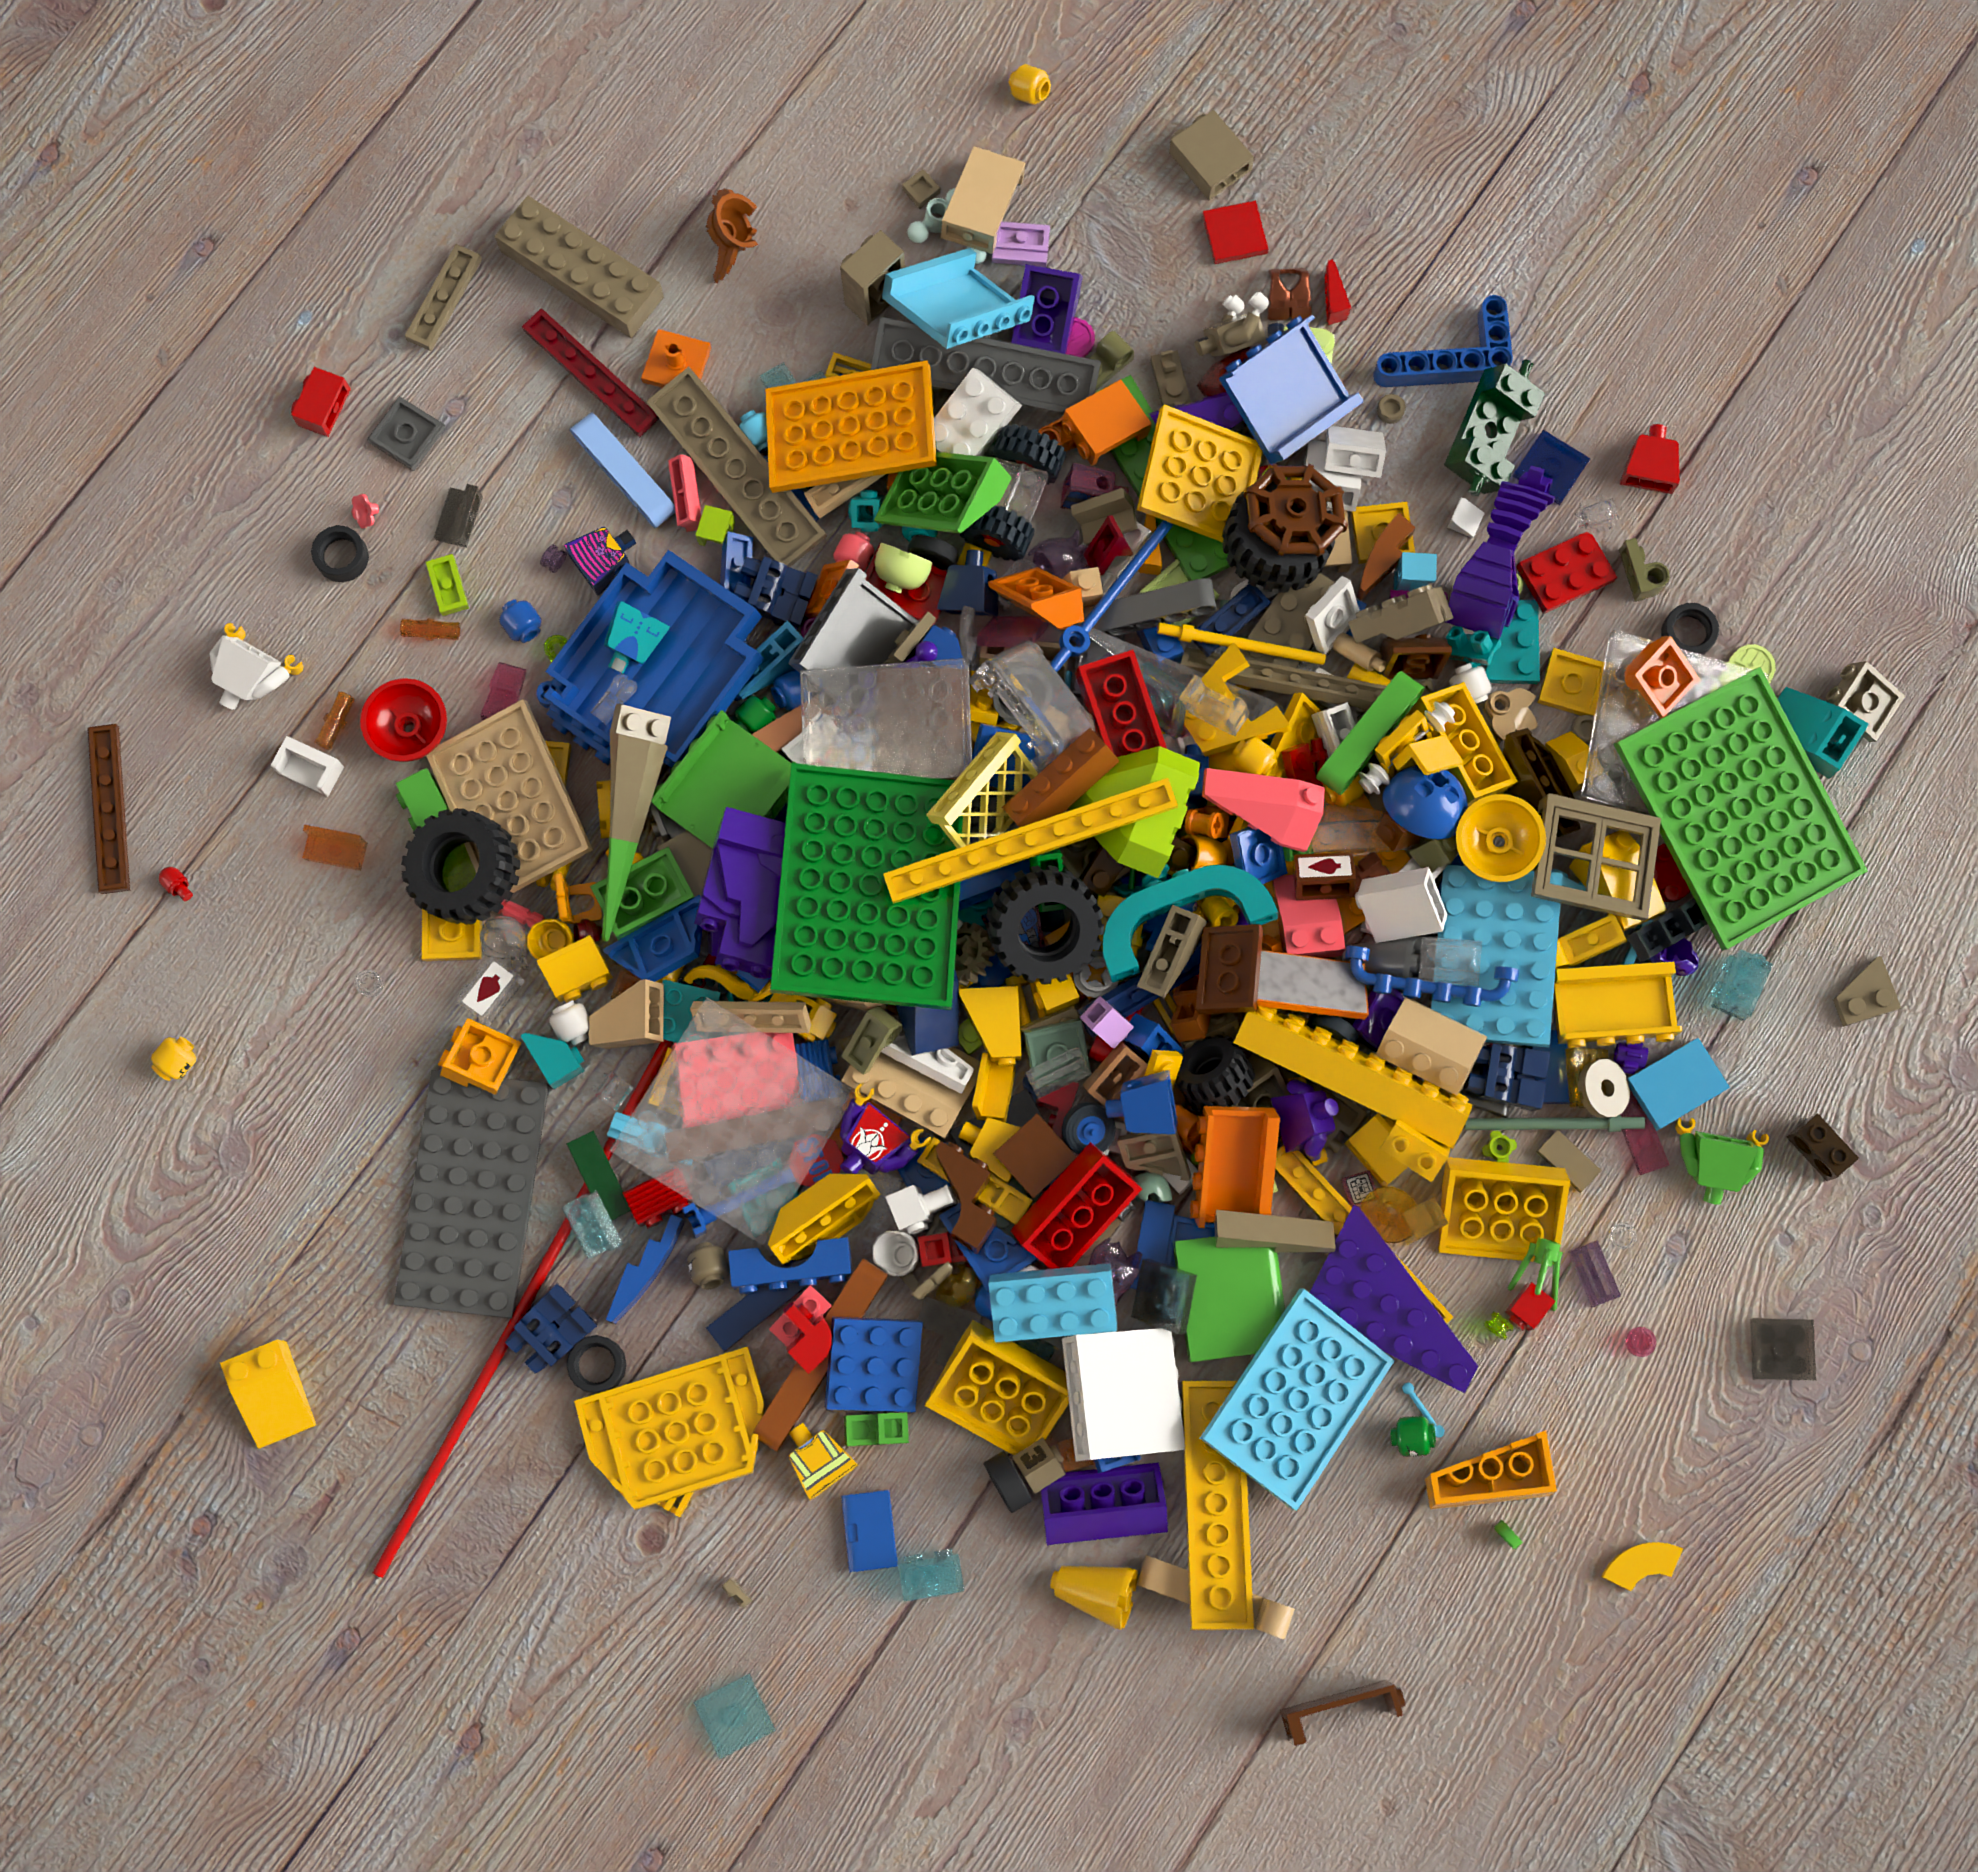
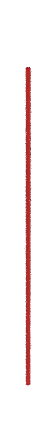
(501, 1347)

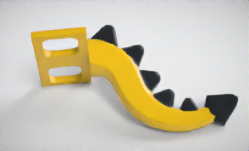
(726, 983)

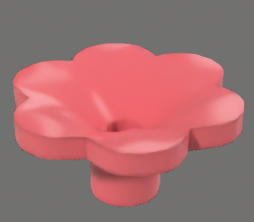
(364, 510)

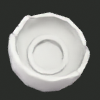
(896, 1253)

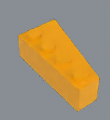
(1499, 1475)

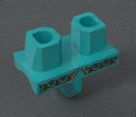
(1472, 648)

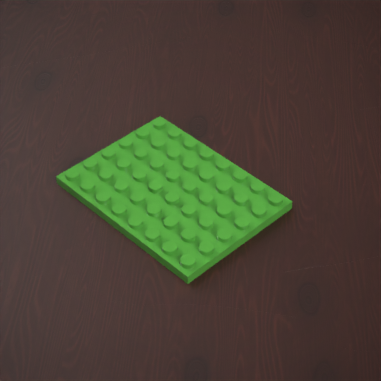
(1741, 808)

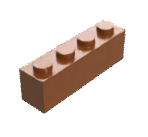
(1062, 780)

